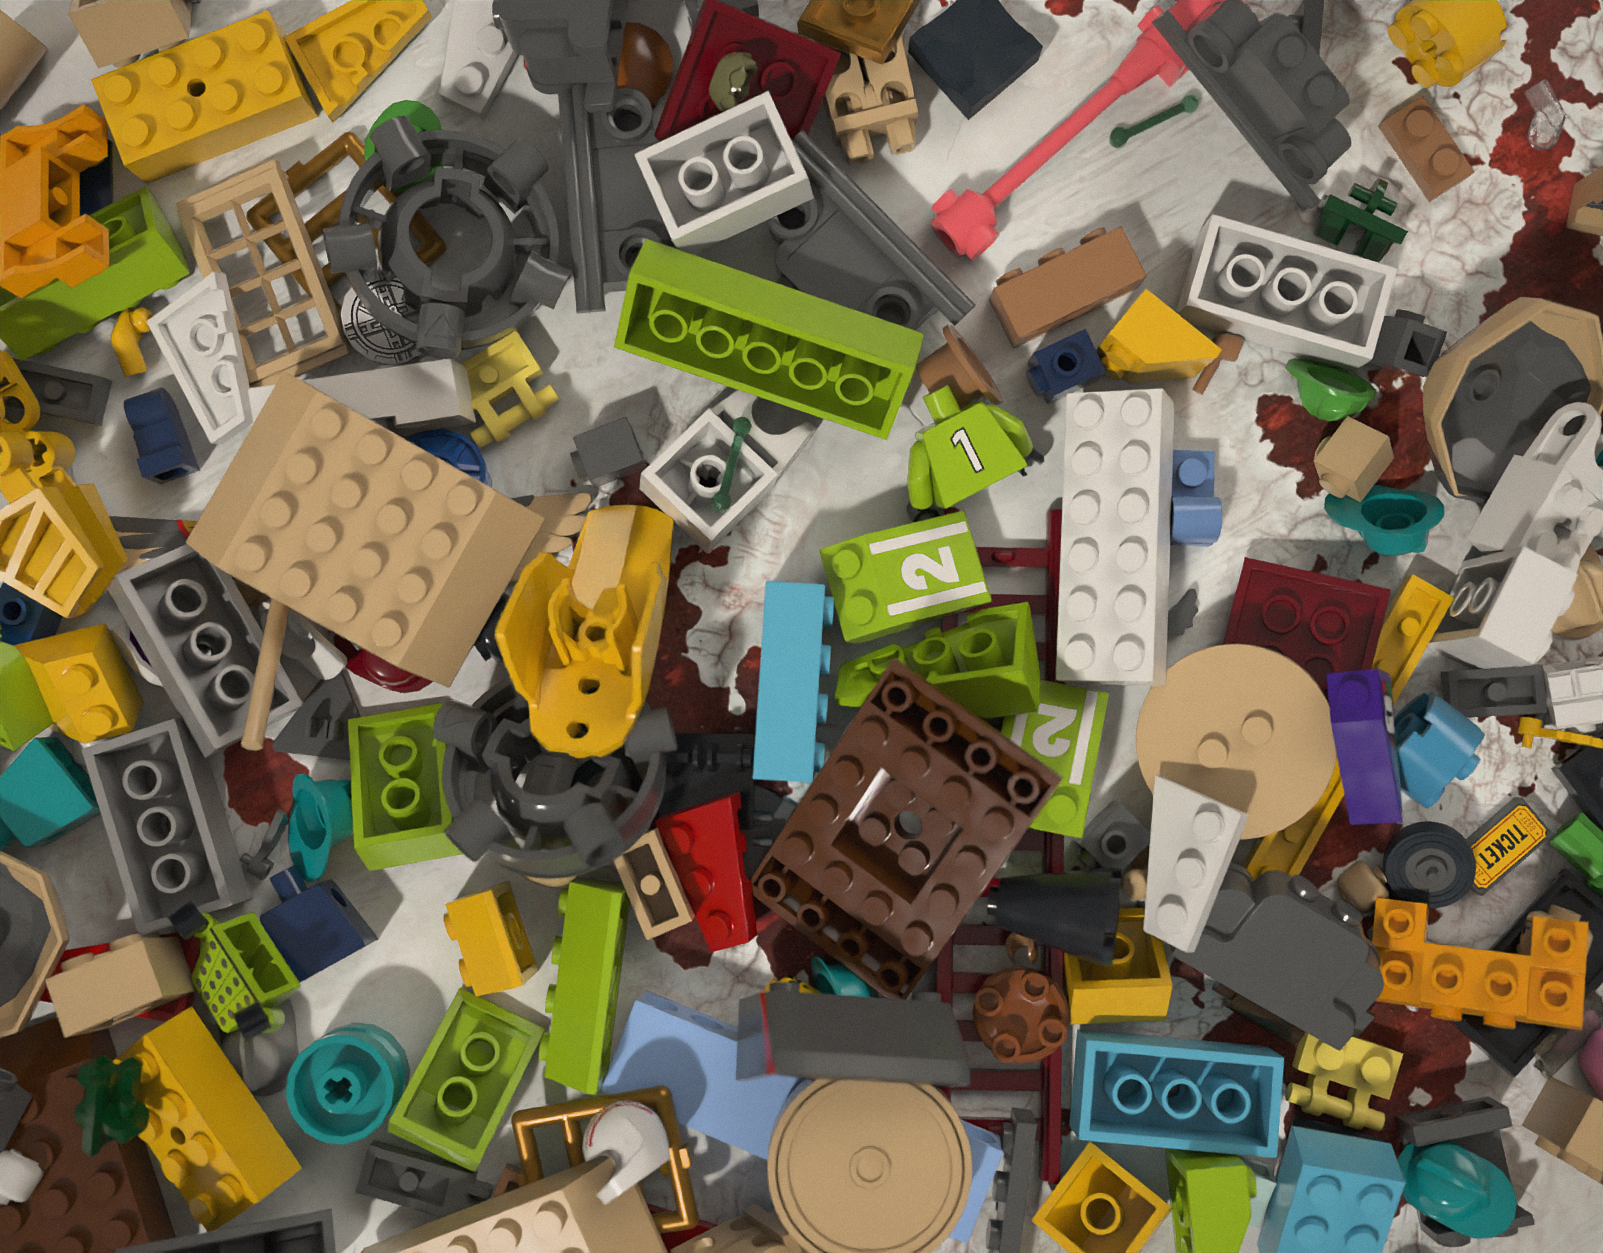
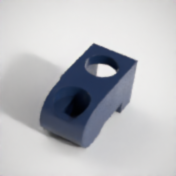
(160, 437)

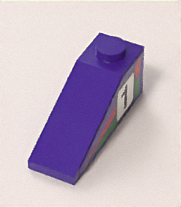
(1366, 745)

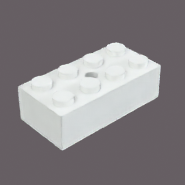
(1329, 301)

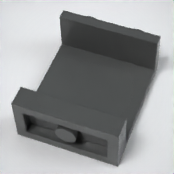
(1474, 1127)

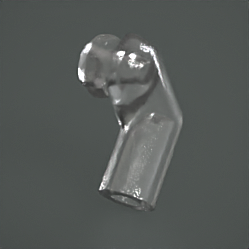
(1548, 116)

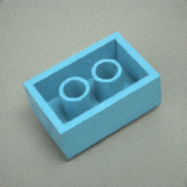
(1332, 1195)

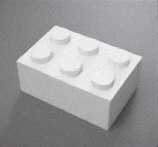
(725, 175)
(1504, 609)

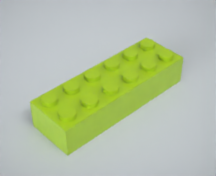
(766, 339)

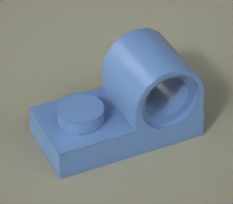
(1194, 509)

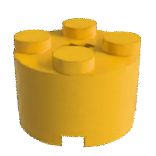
(1448, 37)

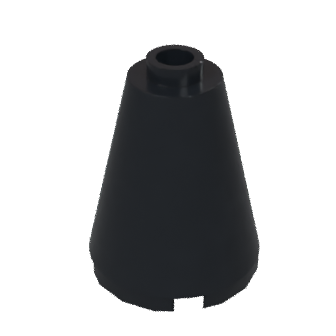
(1062, 910)

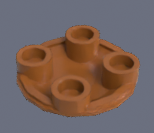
(645, 62)
(1021, 1015)

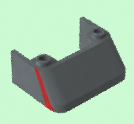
(850, 1038)

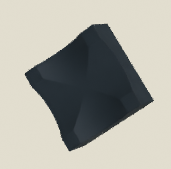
(974, 52)

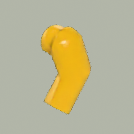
(126, 337)

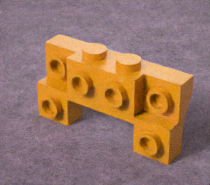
(41, 203)
(1482, 982)

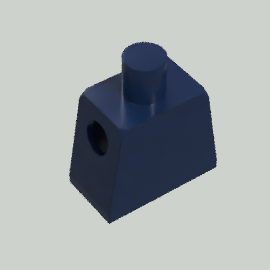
(313, 924)

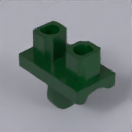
(1378, 233)
(110, 1103)

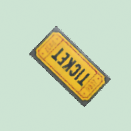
(1505, 843)

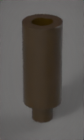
(1258, 1015)

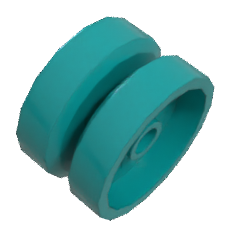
(325, 1101)

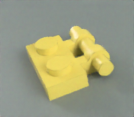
(496, 374)
(1359, 1064)

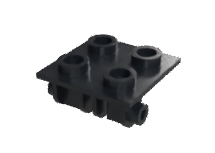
(710, 768)

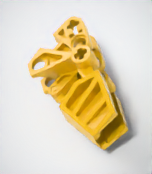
(54, 532)

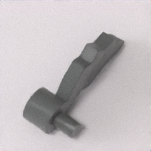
(1182, 614)
(259, 865)

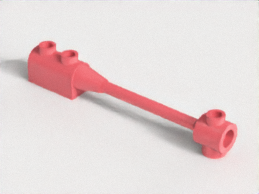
(968, 220)

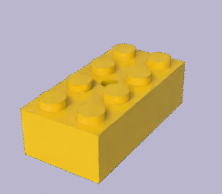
(204, 98)
(206, 1123)

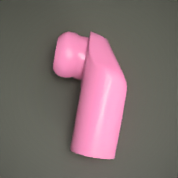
(1592, 1061)

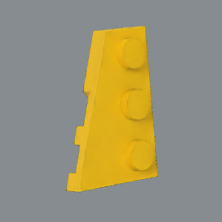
(353, 46)

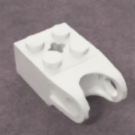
(704, 451)
(1548, 495)

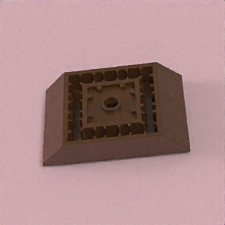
(862, 881)

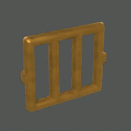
(305, 175)
(569, 1116)

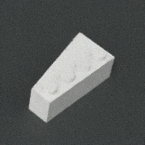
(397, 396)

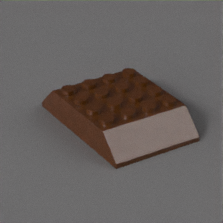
(81, 1199)

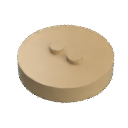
(1241, 732)
(868, 1166)

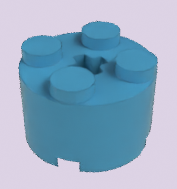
(1434, 747)

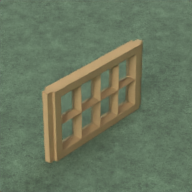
(232, 195)

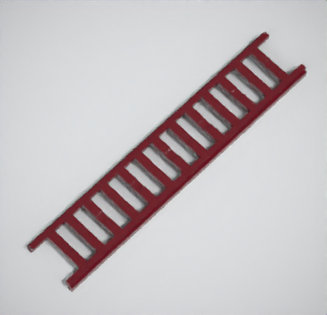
(1048, 1078)

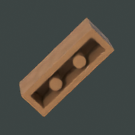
(1066, 285)

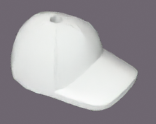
(307, 644)

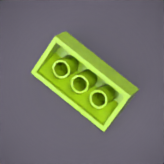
(141, 261)
(587, 983)

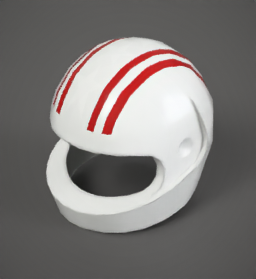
(632, 1139)

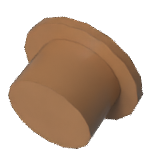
(960, 369)

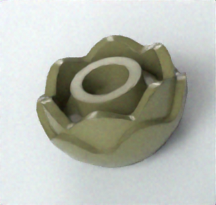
(732, 79)

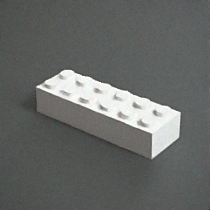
(1115, 538)

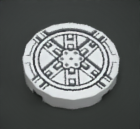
(368, 334)

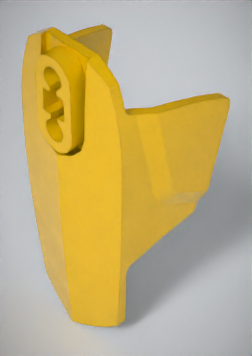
(590, 630)

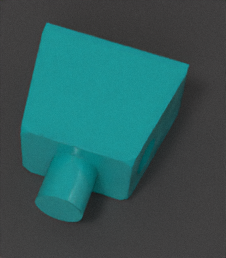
(44, 795)

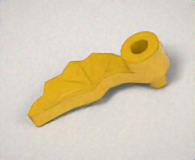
(1532, 728)

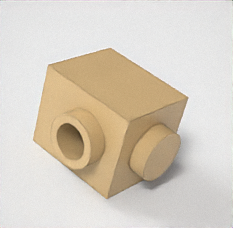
(1352, 459)

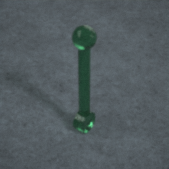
(1120, 136)
(721, 501)

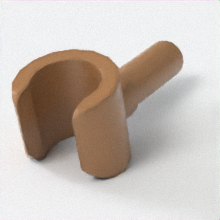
(1230, 347)
(1016, 941)

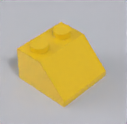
(1154, 345)
(84, 683)
(490, 940)
(1131, 990)
(1101, 1208)

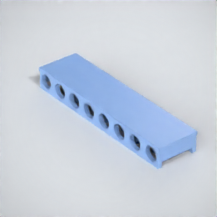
(697, 1062)

